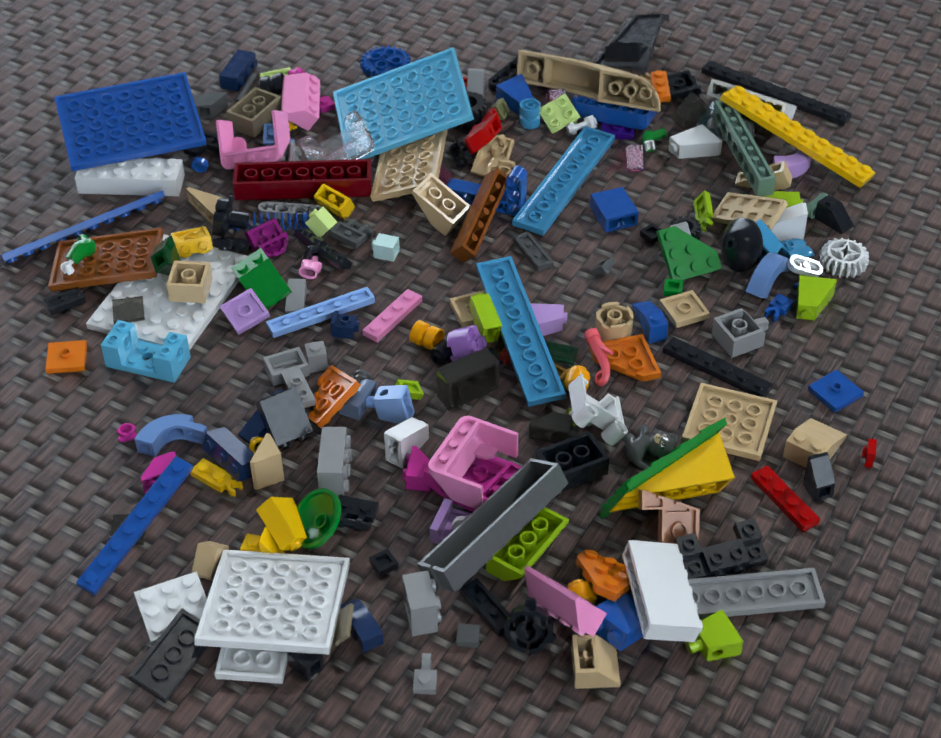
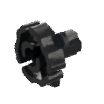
(226, 218)
(529, 625)

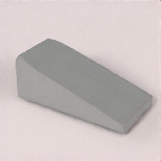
(296, 299)

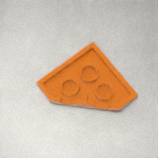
(631, 357)
(333, 393)
(605, 574)

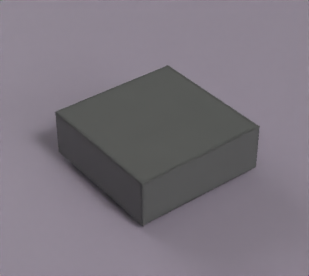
(468, 635)

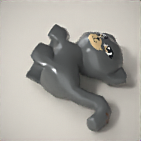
(657, 445)

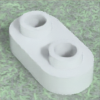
(804, 266)

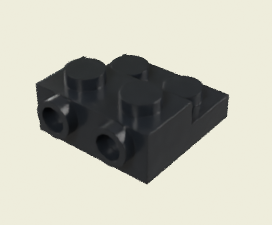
(682, 84)

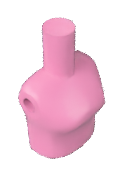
(310, 268)

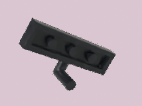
(317, 245)

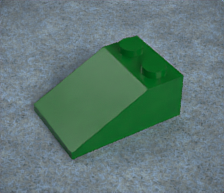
(262, 277)

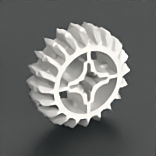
(844, 257)

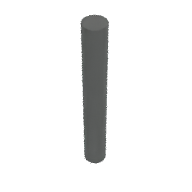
(246, 87)

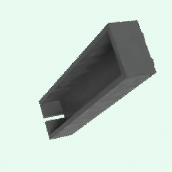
(493, 524)

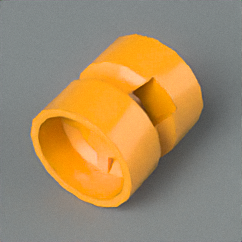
(425, 335)

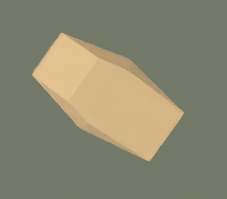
(497, 149)

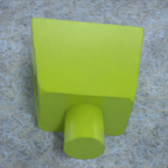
(717, 638)

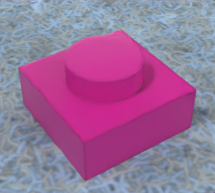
(326, 104)

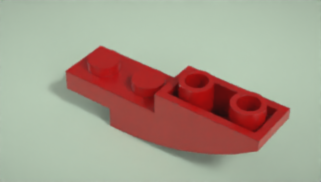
(484, 131)

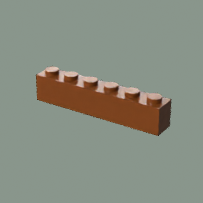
(479, 216)

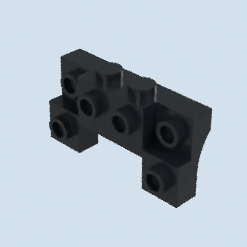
(725, 557)

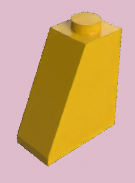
(283, 522)

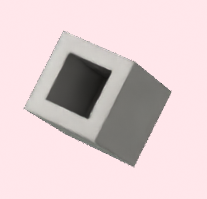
(316, 356)

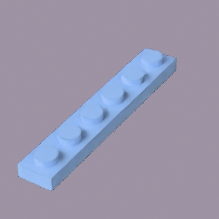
(320, 312)

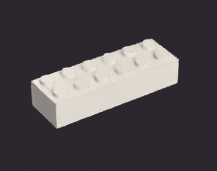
(133, 177)

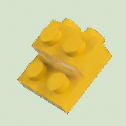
(192, 241)

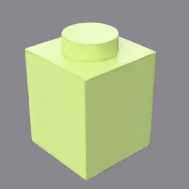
(320, 221)

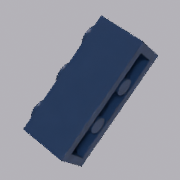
(238, 70)
(229, 453)

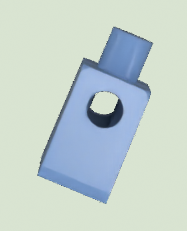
(392, 403)

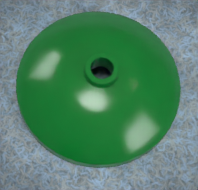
(320, 516)

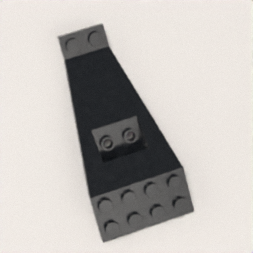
(634, 44)

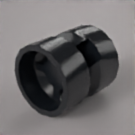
(272, 84)

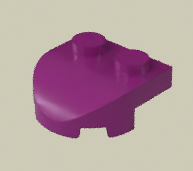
(269, 238)

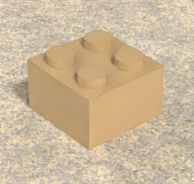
(189, 281)

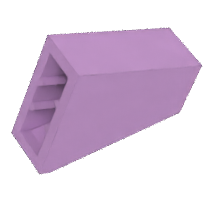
(549, 317)

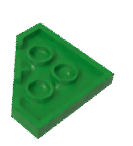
(686, 255)

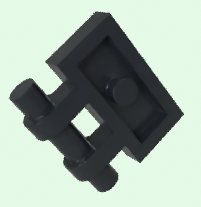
(227, 243)
(358, 509)

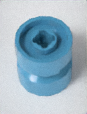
(530, 113)

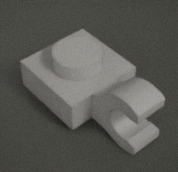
(425, 679)

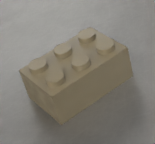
(253, 111)

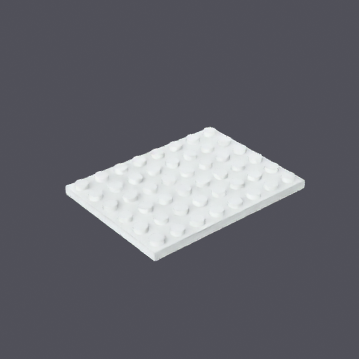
(168, 316)

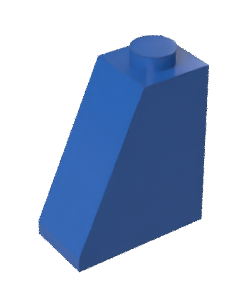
(513, 92)

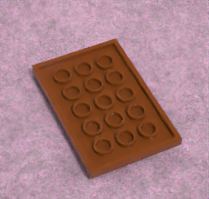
(116, 259)

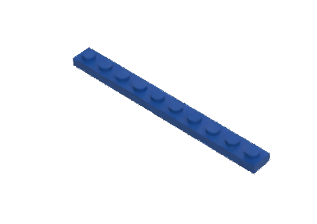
(76, 230)

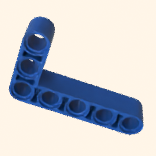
(613, 113)
(512, 199)

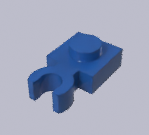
(779, 305)

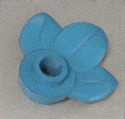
(796, 247)

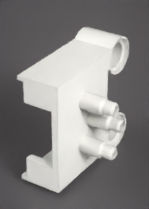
(603, 413)

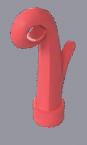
(594, 340)

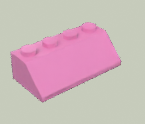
(301, 99)
(563, 603)

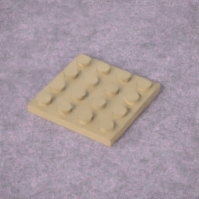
(746, 418)

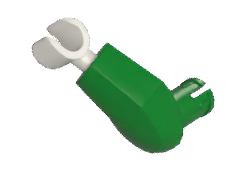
(650, 137)
(82, 248)

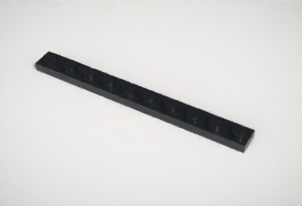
(768, 89)

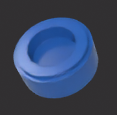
(199, 164)

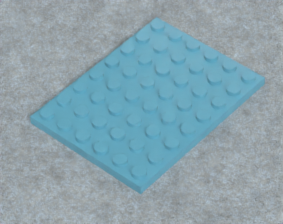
(408, 101)

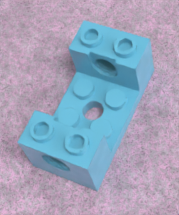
(127, 353)

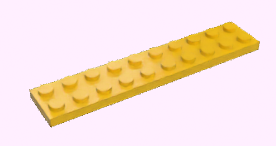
(798, 136)

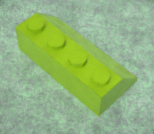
(526, 546)

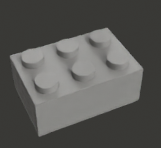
(334, 460)

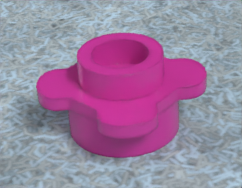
(126, 432)

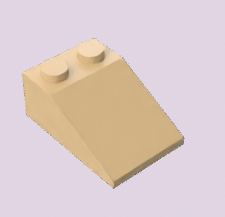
(440, 204)
(811, 439)

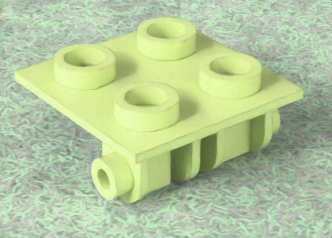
(559, 113)

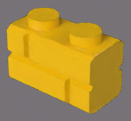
(334, 201)

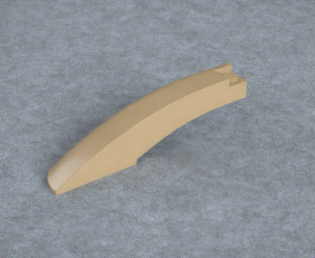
(588, 80)

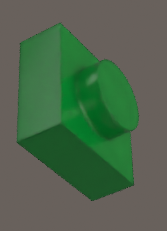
(672, 287)

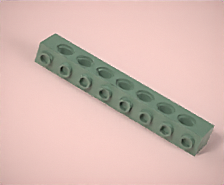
(744, 149)

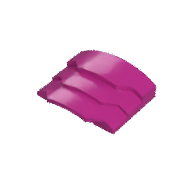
(488, 473)

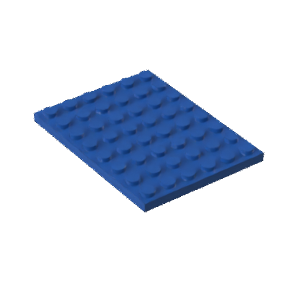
(129, 121)

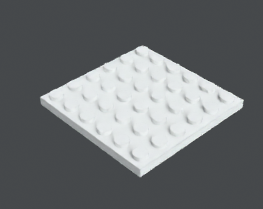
(273, 602)

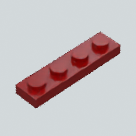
(785, 498)

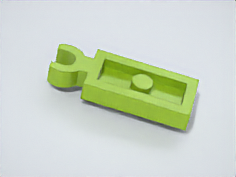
(703, 210)

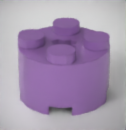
(465, 341)

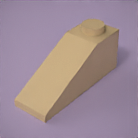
(780, 171)
(202, 202)

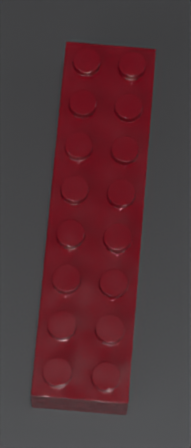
(301, 178)

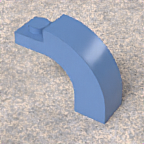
(766, 274)
(166, 429)

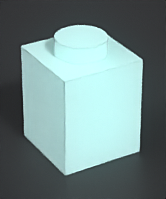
(385, 247)

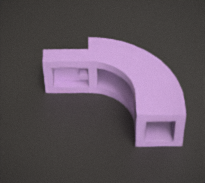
(797, 163)

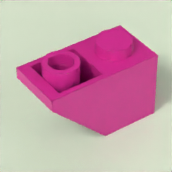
(155, 469)
(414, 474)

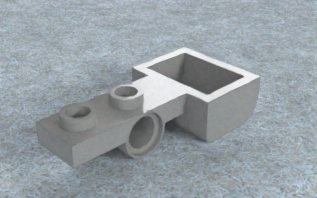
(290, 369)

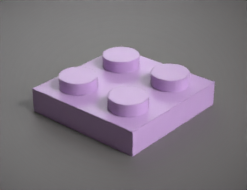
(244, 311)

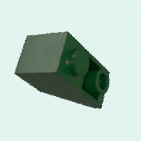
(164, 256)

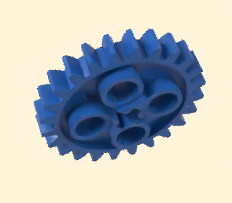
(383, 60)

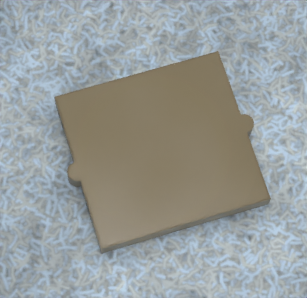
(343, 625)

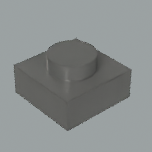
(603, 267)

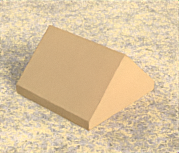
(266, 464)

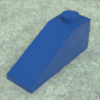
(651, 321)

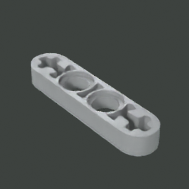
(273, 207)

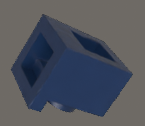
(344, 325)

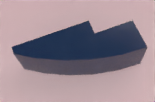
(364, 626)

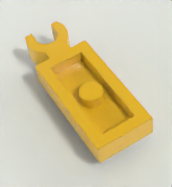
(215, 477)

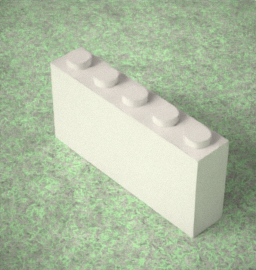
(717, 88)
(661, 591)

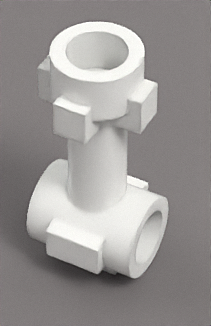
(589, 121)

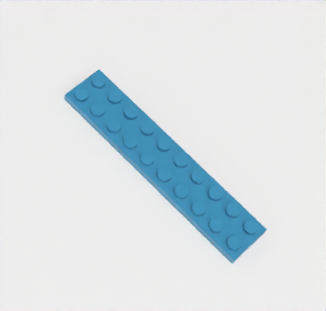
(563, 181)
(521, 332)

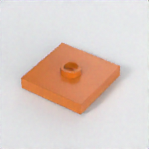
(66, 356)

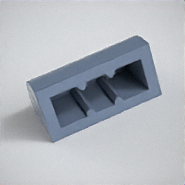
(356, 405)

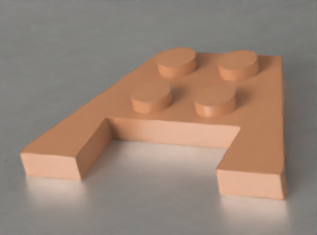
(674, 517)

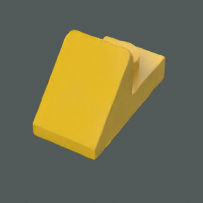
(261, 543)

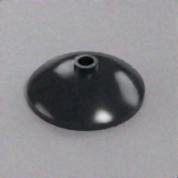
(741, 244)

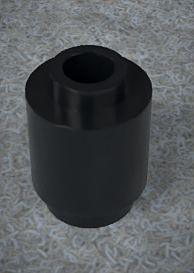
(440, 352)

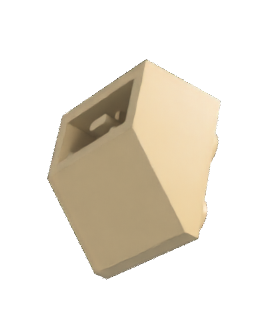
(594, 662)

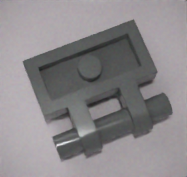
(351, 232)

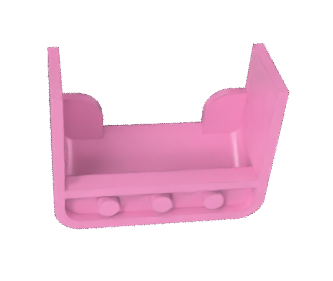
(235, 149)
(464, 443)

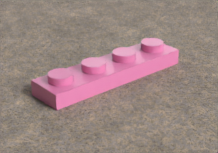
(392, 315)

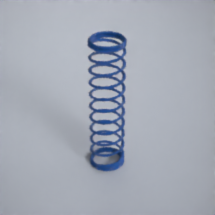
(305, 218)

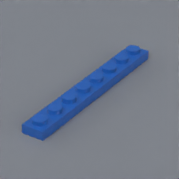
(134, 526)

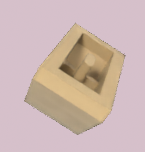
(208, 558)

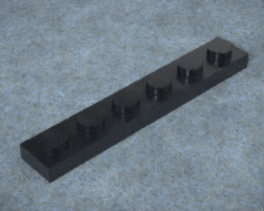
(717, 368)

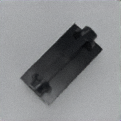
(460, 154)

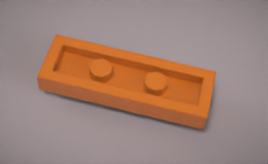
(660, 83)

